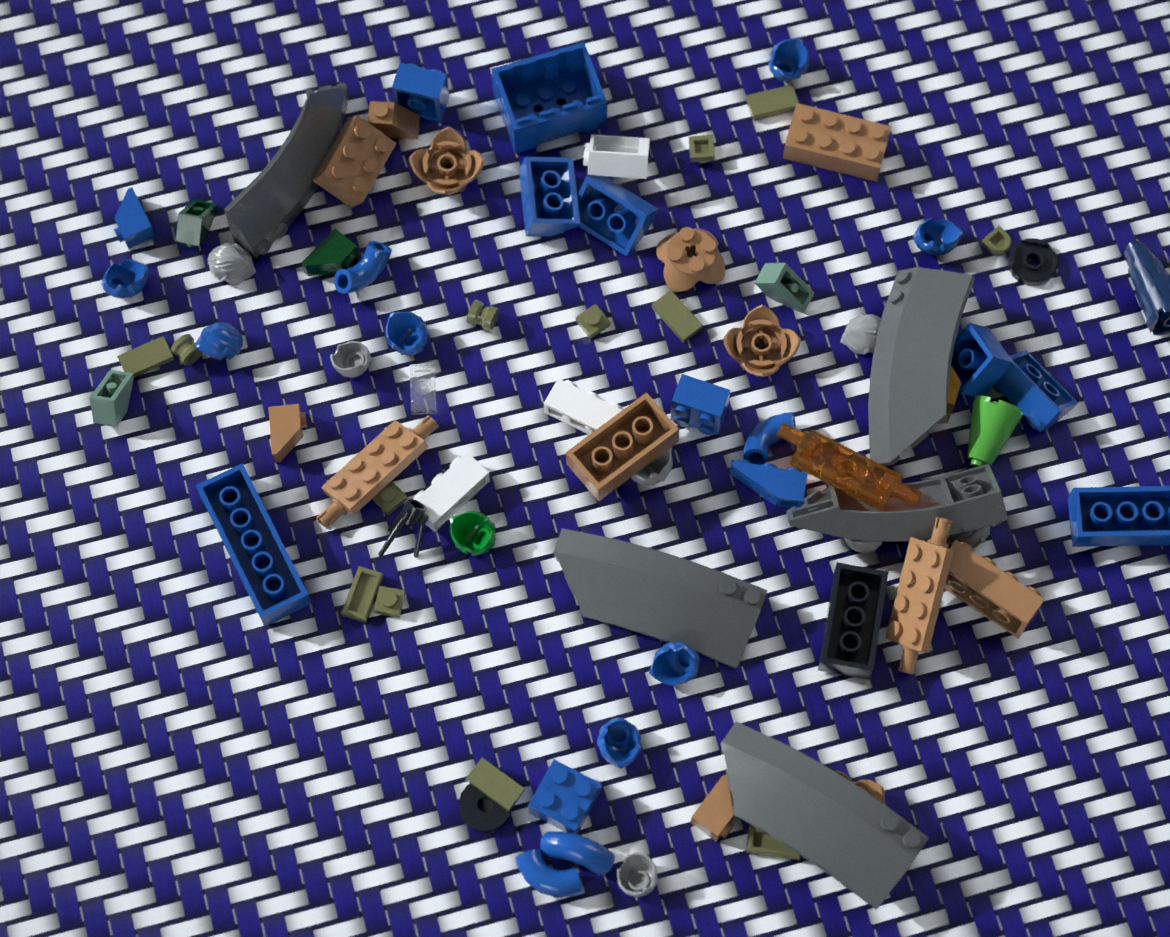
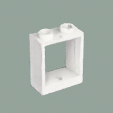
(617, 156)

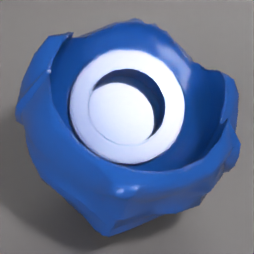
(789, 59)
(937, 237)
(125, 279)
(406, 333)
(220, 341)
(675, 664)
(619, 742)

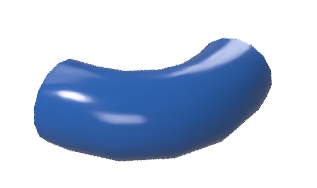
(365, 271)
(764, 436)
(577, 850)
(545, 879)

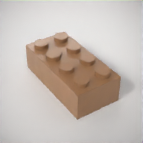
(836, 142)
(622, 446)
(991, 590)

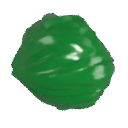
(473, 532)

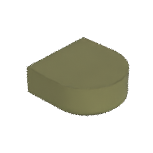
(997, 242)

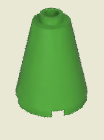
(990, 429)

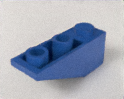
(777, 485)

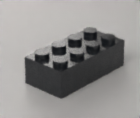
(853, 621)

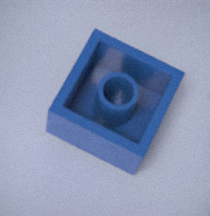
(421, 91)
(978, 360)
(699, 405)
(564, 798)

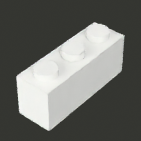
(578, 408)
(452, 490)

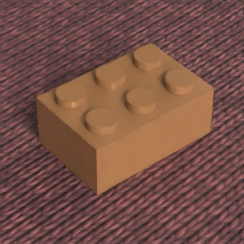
(354, 161)

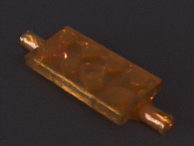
(846, 468)

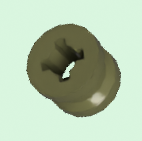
(186, 349)

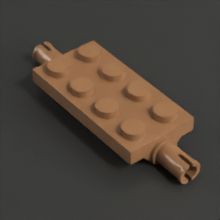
(374, 468)
(920, 594)

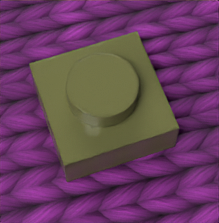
(701, 148)
(593, 321)
(390, 498)
(389, 601)

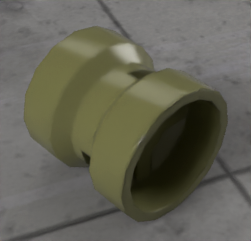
(482, 315)

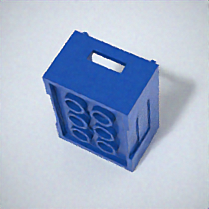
(542, 82)

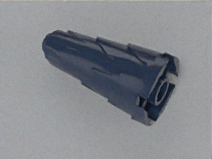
(1152, 286)

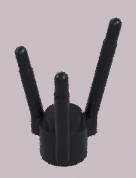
(411, 514)

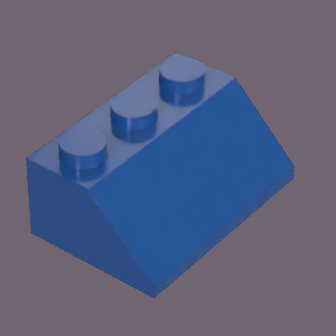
(548, 195)
(613, 213)
(1034, 391)

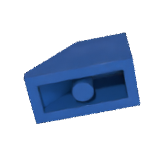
(132, 221)

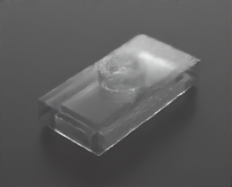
(423, 389)

